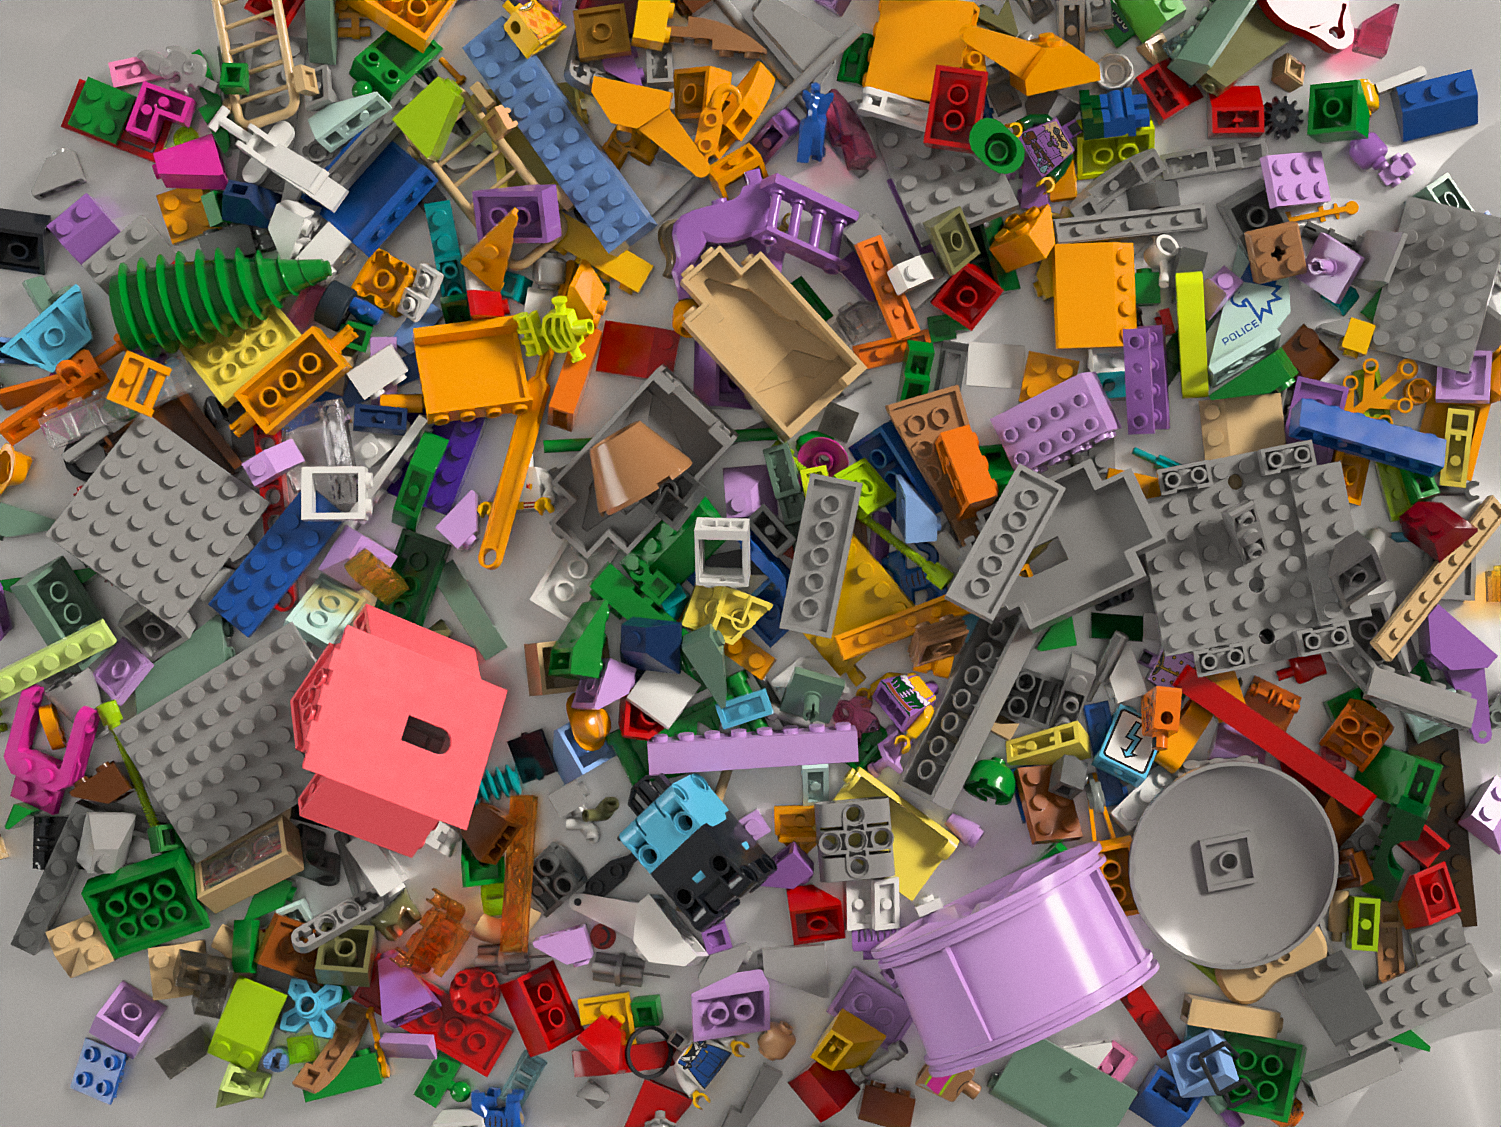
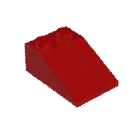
(955, 107)
(636, 350)

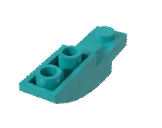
(446, 247)

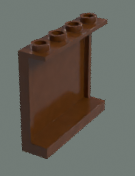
(190, 424)

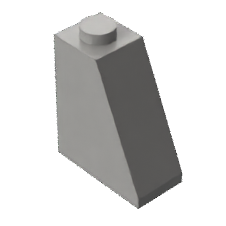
(797, 966)

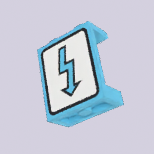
(1125, 749)

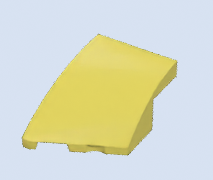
(726, 609)

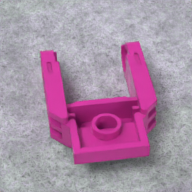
(40, 777)

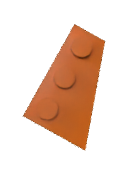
(967, 471)

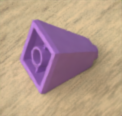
(402, 993)

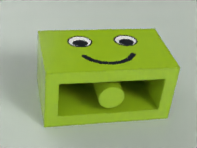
(1363, 923)

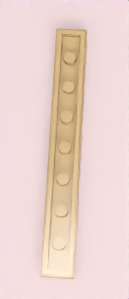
(1436, 583)

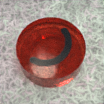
(602, 936)

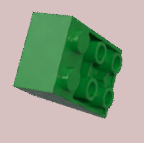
(580, 645)
(1398, 774)

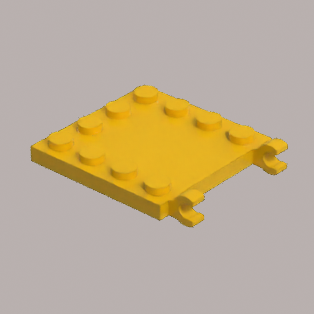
(865, 597)

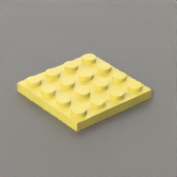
(235, 359)

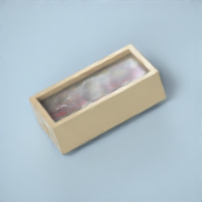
(249, 864)

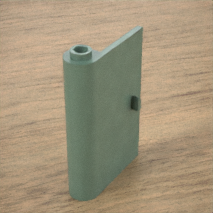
(1046, 1090)

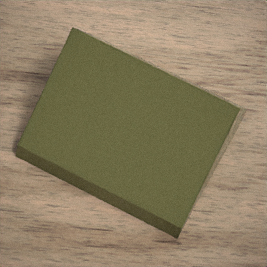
(951, 240)

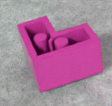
(156, 105)

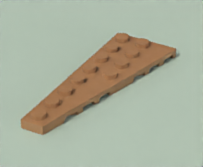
(919, 425)

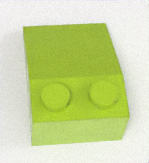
(247, 1024)

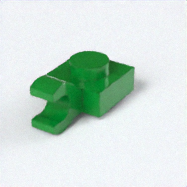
(943, 328)

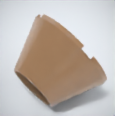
(633, 466)

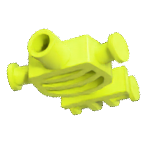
(558, 330)

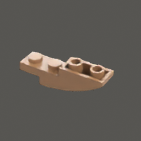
(724, 38)

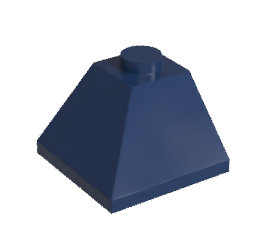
(652, 644)

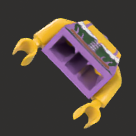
(905, 701)

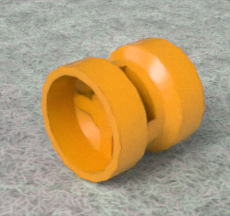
(1421, 389)

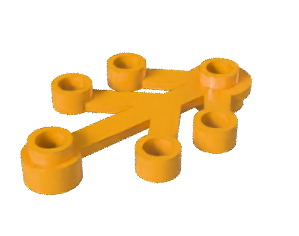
(1372, 398)

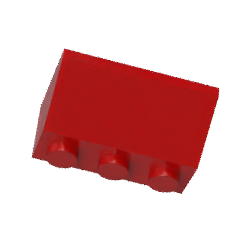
(541, 1008)

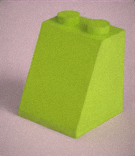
(431, 116)

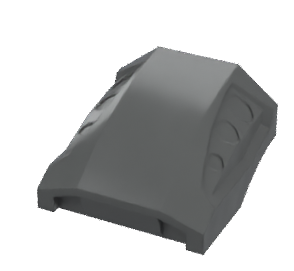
(1032, 698)
(555, 878)

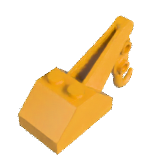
(1034, 64)
(649, 111)

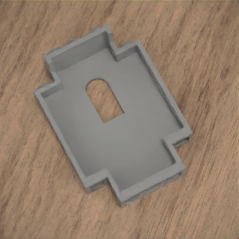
(1102, 534)

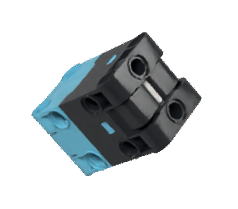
(694, 848)

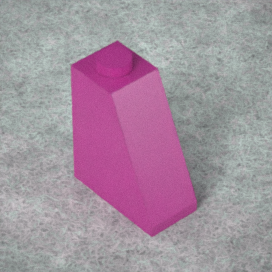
(192, 165)

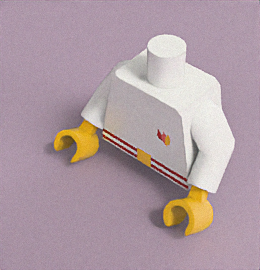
(535, 496)

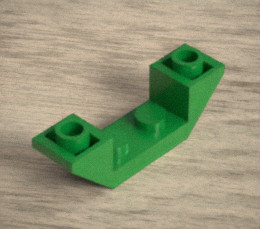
(417, 481)

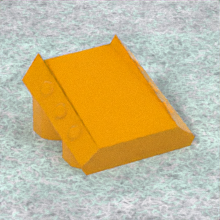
(384, 281)

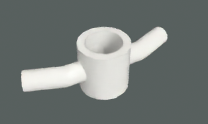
(1160, 254)

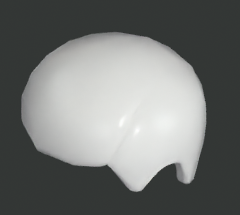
(1115, 71)

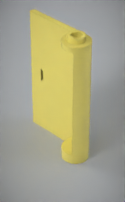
(917, 842)

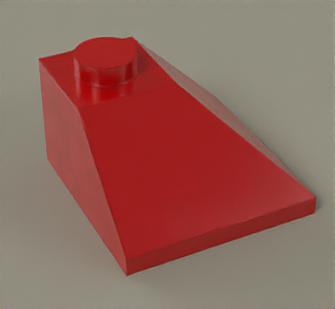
(1428, 897)
(814, 915)
(606, 1042)

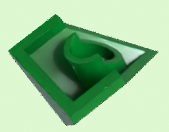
(479, 873)

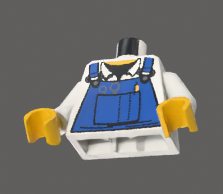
(701, 1061)

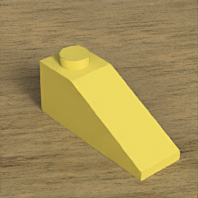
(1458, 444)
(1049, 745)

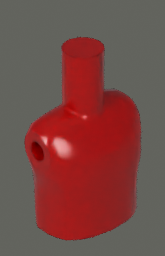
(1303, 669)

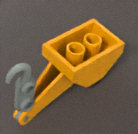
(1115, 849)

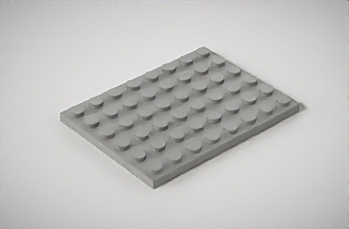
(226, 744)

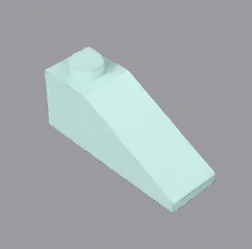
(346, 118)

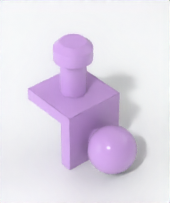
(890, 754)

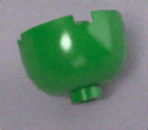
(992, 780)

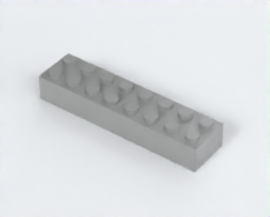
(967, 710)

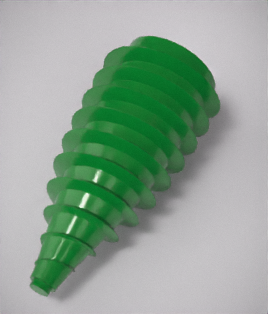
(198, 297)

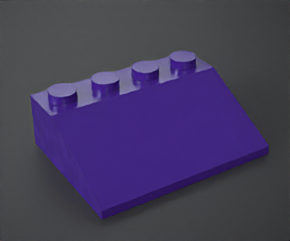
(455, 465)

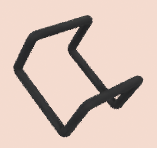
(1227, 1089)

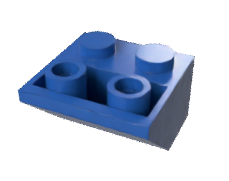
(1160, 1100)

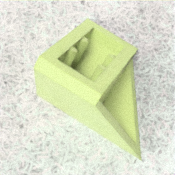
(241, 1085)

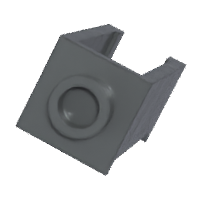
(952, 348)

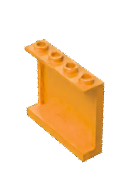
(913, 40)
(471, 370)

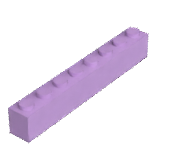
(752, 749)

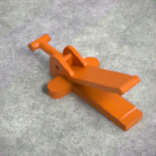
(73, 380)

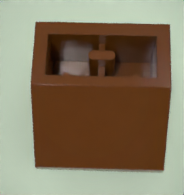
(107, 786)

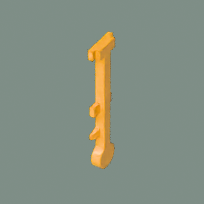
(1350, 208)
(381, 1056)

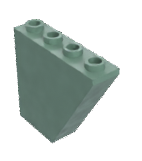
(198, 655)

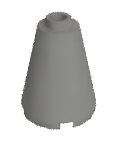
(75, 692)

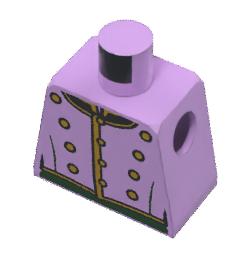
(1166, 669)

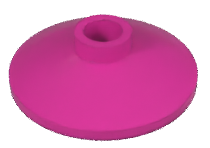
(812, 450)

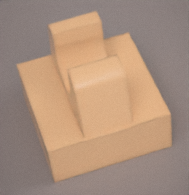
(499, 122)

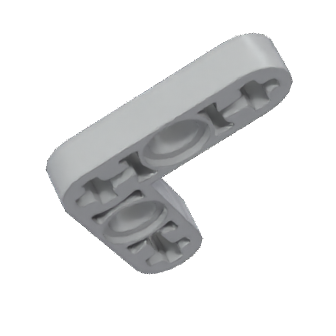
(585, 72)

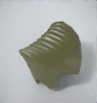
(396, 917)

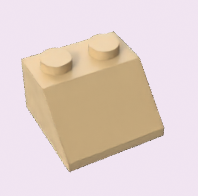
(162, 962)

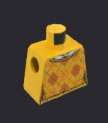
(531, 26)

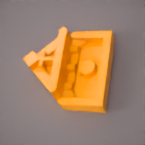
(796, 825)

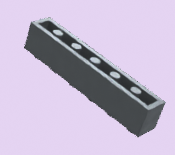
(54, 882)

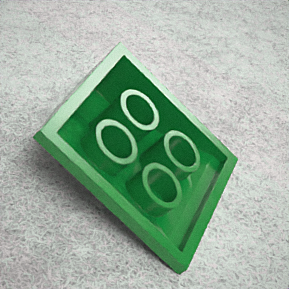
(1272, 1069)

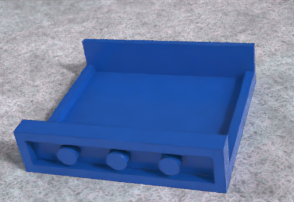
(378, 197)

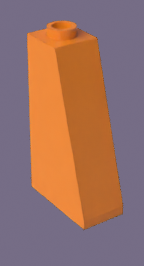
(572, 384)

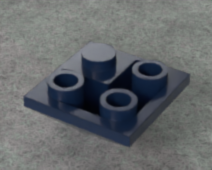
(249, 204)

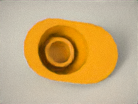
(13, 467)
(588, 726)

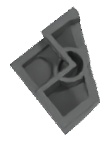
(676, 499)

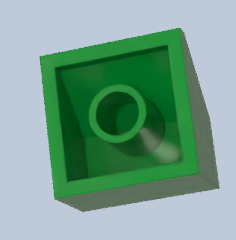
(1338, 112)

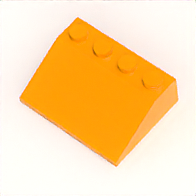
(409, 20)
(1093, 294)

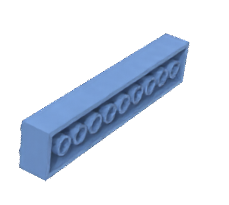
(561, 139)

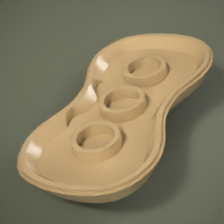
(1253, 983)

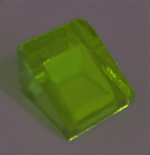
(492, 898)

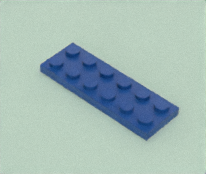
(274, 565)

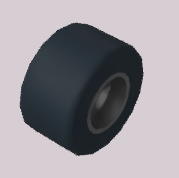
(334, 305)

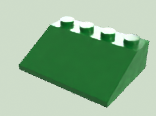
(146, 903)

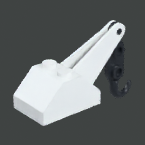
(650, 923)

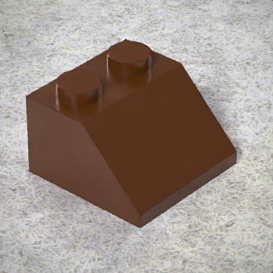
(885, 1105)

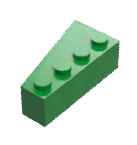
(625, 597)

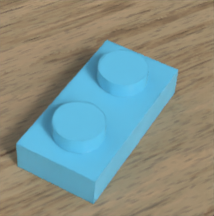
(745, 708)

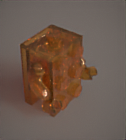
(440, 938)

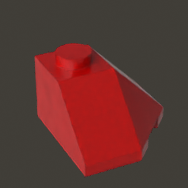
(635, 723)

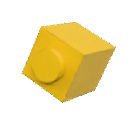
(1356, 339)

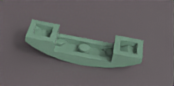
(470, 611)

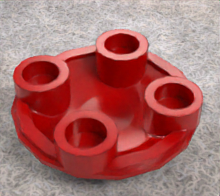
(474, 992)

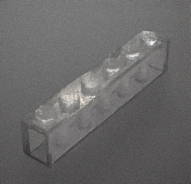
(87, 415)

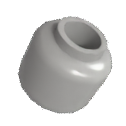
(549, 271)

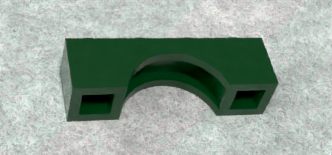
(1405, 825)

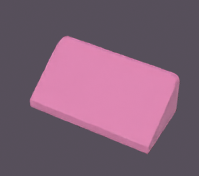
(1118, 1062)

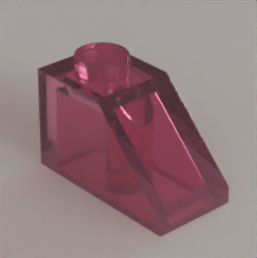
(1375, 33)

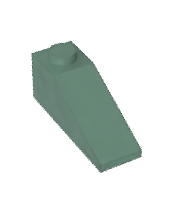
(21, 523)
(706, 653)

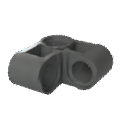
(318, 863)

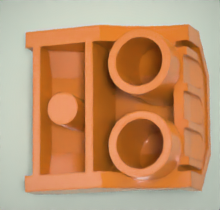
(1358, 733)

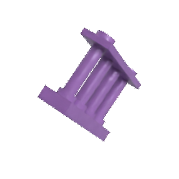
(820, 207)
(1146, 379)

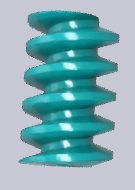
(499, 783)

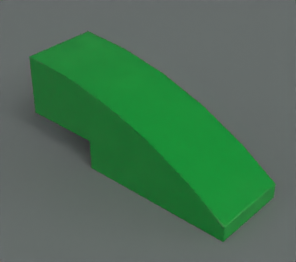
(915, 370)

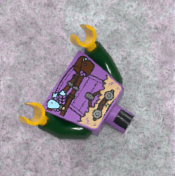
(1047, 145)

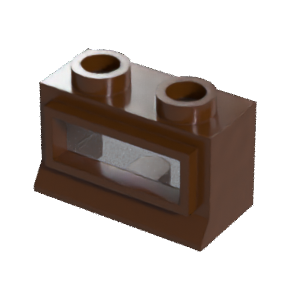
(1353, 869)

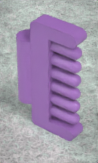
(868, 945)

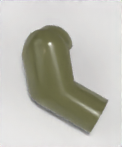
(602, 812)

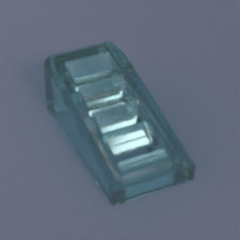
(529, 1065)

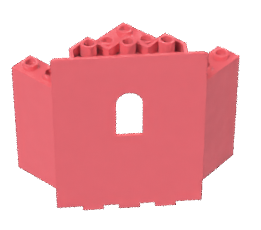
(353, 723)

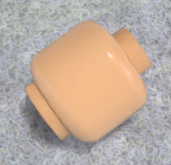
(777, 1041)

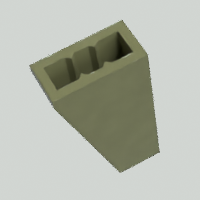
(1248, 48)

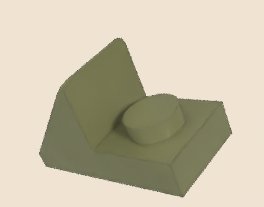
(1003, 23)

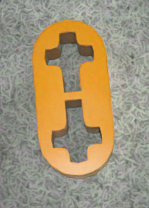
(53, 726)

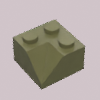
(347, 957)

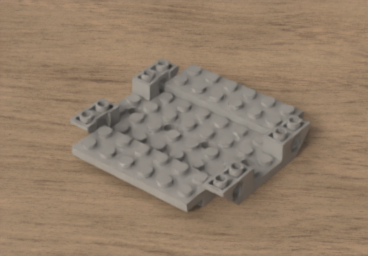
(1204, 584)

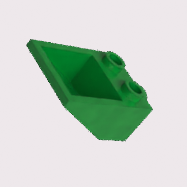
(389, 65)

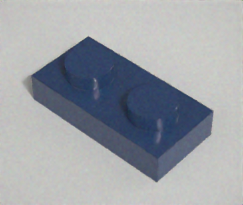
(380, 419)

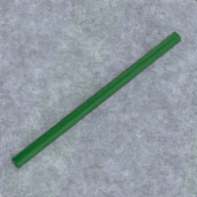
(577, 444)

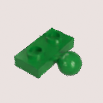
(440, 1079)

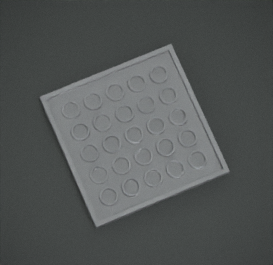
(158, 519)

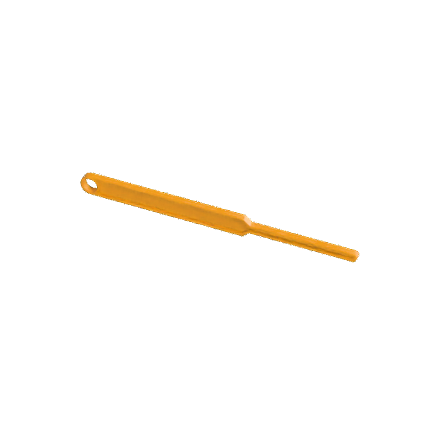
(519, 454)

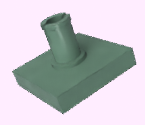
(812, 695)

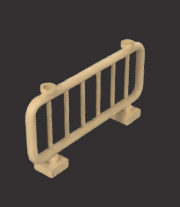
(299, 78)
(473, 104)

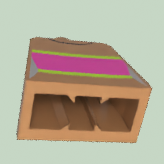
(948, 1086)

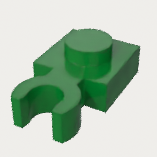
(655, 584)

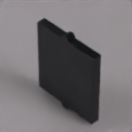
(532, 756)

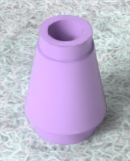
(964, 829)

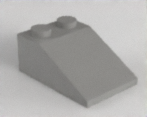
(1381, 255)

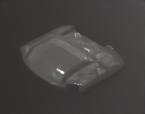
(324, 441)

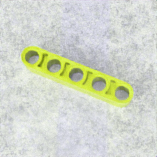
(1192, 334)

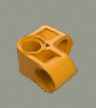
(638, 147)

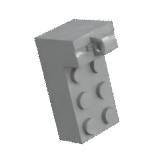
(871, 226)

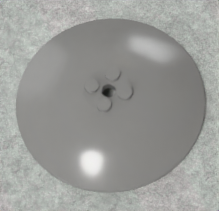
(1271, 892)

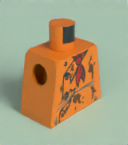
(1161, 715)

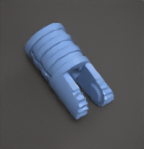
(272, 1064)

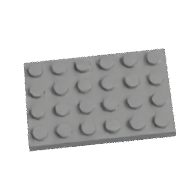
(940, 180)
(1439, 285)

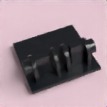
(45, 836)

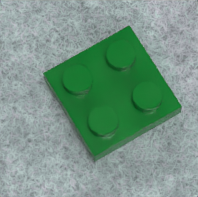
(102, 111)

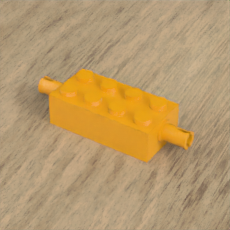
(293, 380)

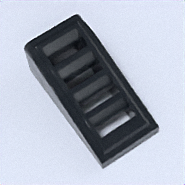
(215, 412)

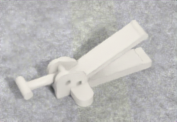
(271, 153)

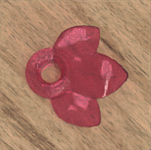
(859, 715)

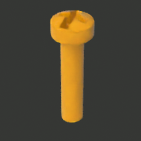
(460, 79)

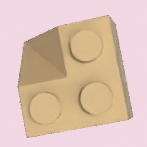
(79, 946)

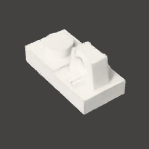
(1106, 360)

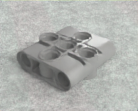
(875, 863)

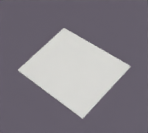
(995, 365)

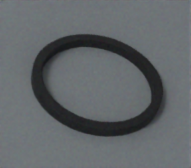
(628, 1047)

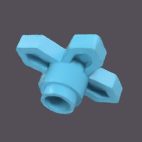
(304, 998)

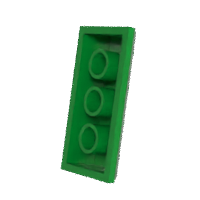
(672, 550)

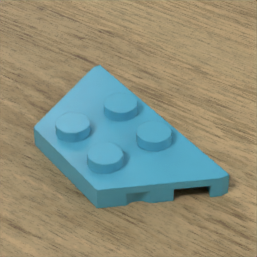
(53, 334)

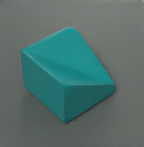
(676, 602)

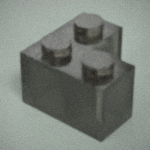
(208, 976)

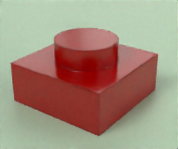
(1163, 317)

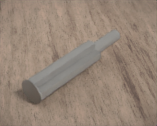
(1108, 661)

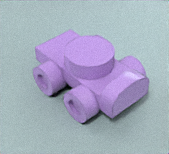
(1400, 166)

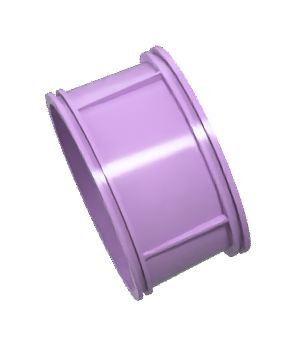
(1016, 961)

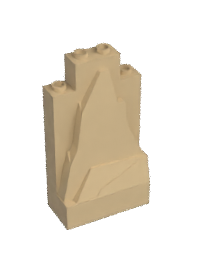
(767, 339)

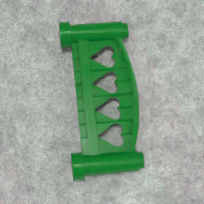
(634, 752)

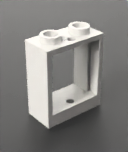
(308, 493)
(722, 529)
(378, 866)

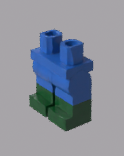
(1112, 113)

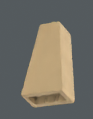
(1230, 1016)

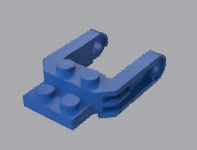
(771, 590)

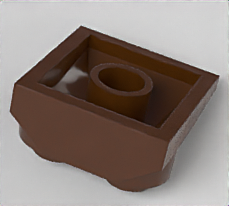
(1309, 354)

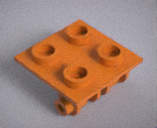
(1272, 702)

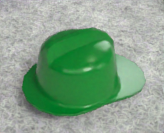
(996, 146)

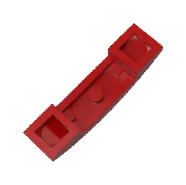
(643, 1057)

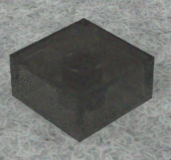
(838, 422)

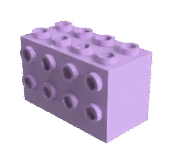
(1057, 423)

